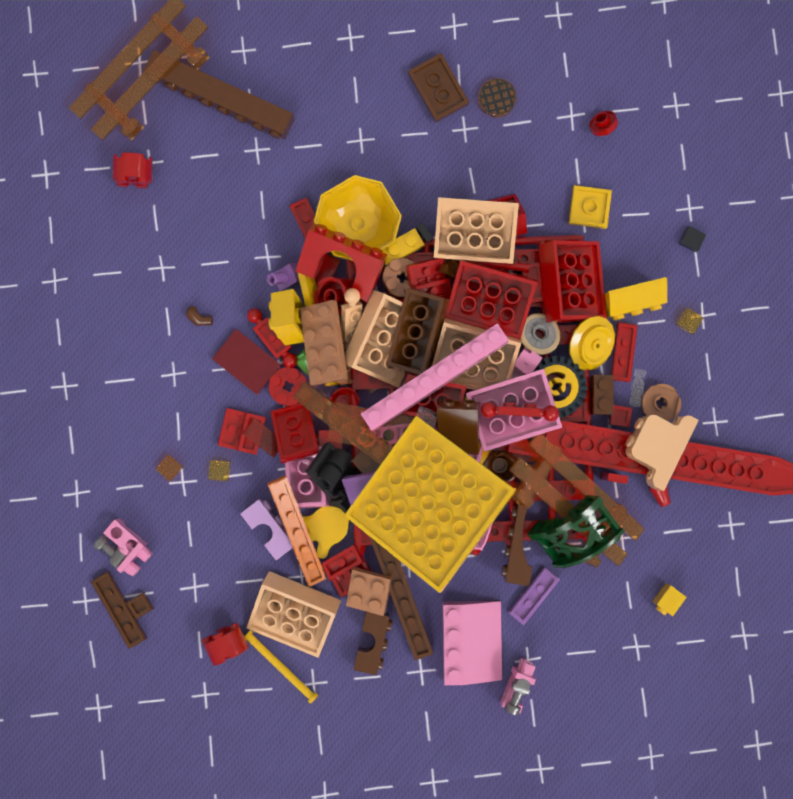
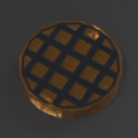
(497, 97)

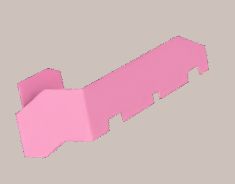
(525, 363)

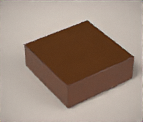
(140, 605)

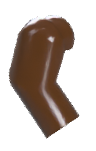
(198, 320)

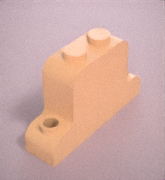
(659, 446)

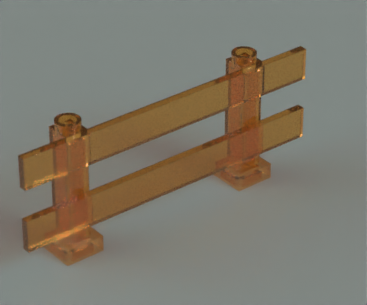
(181, 44)
(534, 482)

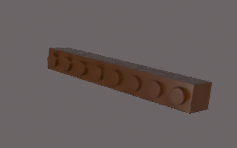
(226, 98)

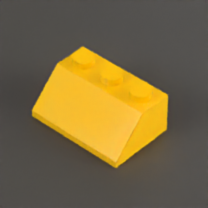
(636, 299)

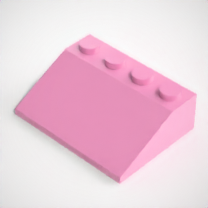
(522, 390)
(471, 642)

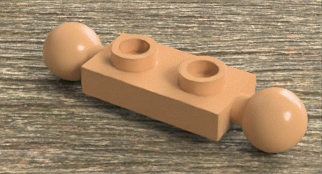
(350, 315)

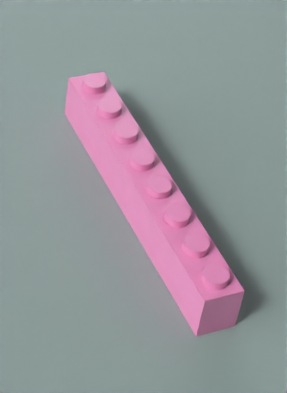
(435, 377)

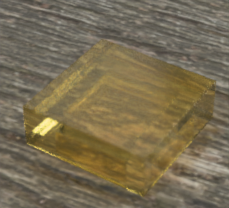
(219, 470)

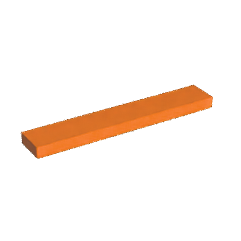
(296, 530)

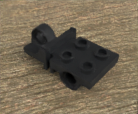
(328, 471)

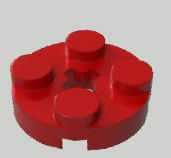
(278, 381)

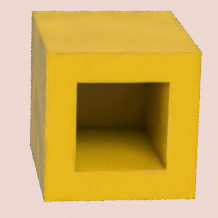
(668, 600)

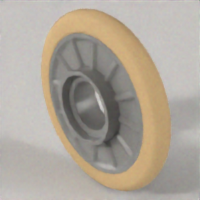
(550, 330)

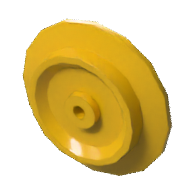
(592, 343)

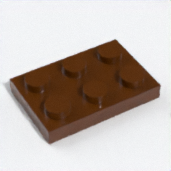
(438, 87)

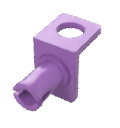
(284, 277)

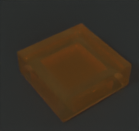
(169, 468)

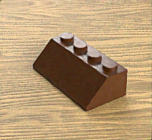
(417, 331)

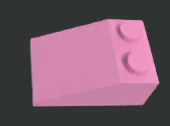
(303, 487)

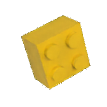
(286, 316)

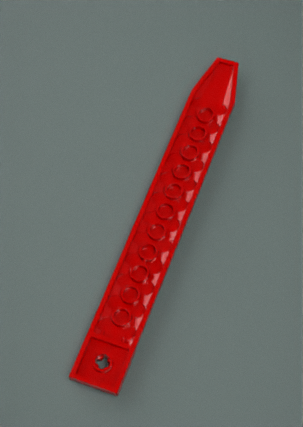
(697, 463)

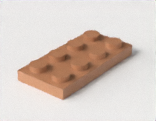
(323, 343)

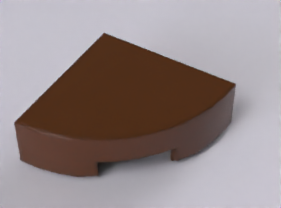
(450, 268)

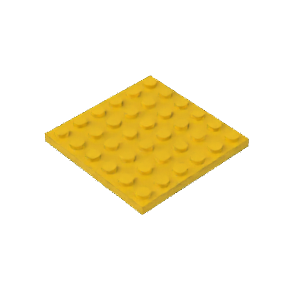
(429, 503)

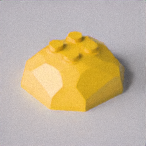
(360, 211)

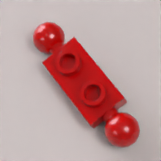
(270, 339)
(549, 413)

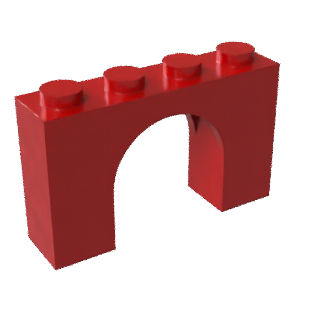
(367, 260)

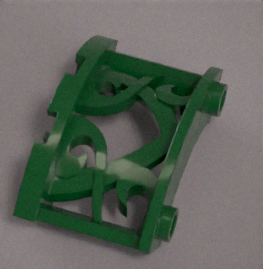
(567, 555)

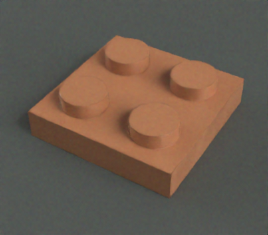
(368, 591)

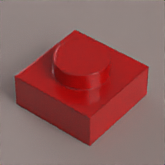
(621, 416)

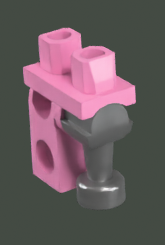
(129, 547)
(518, 686)

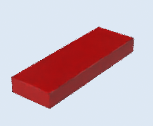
(303, 214)
(624, 352)

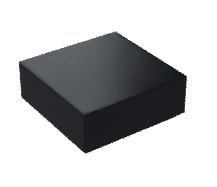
(424, 233)
(692, 239)

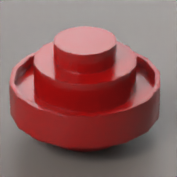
(603, 123)

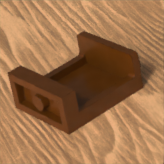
(460, 423)

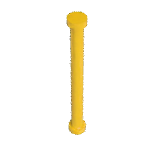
(281, 667)

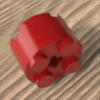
(132, 170)
(333, 289)
(225, 644)

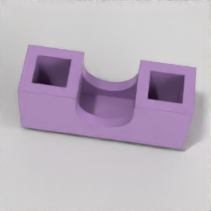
(261, 513)

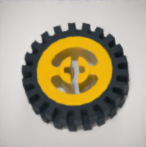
(572, 376)

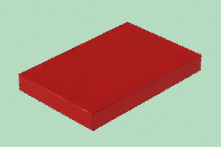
(294, 432)

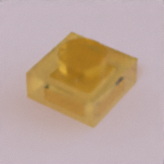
(689, 321)

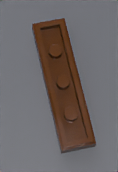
(118, 609)

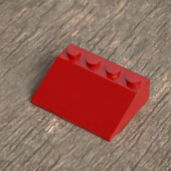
(572, 280)
(491, 296)

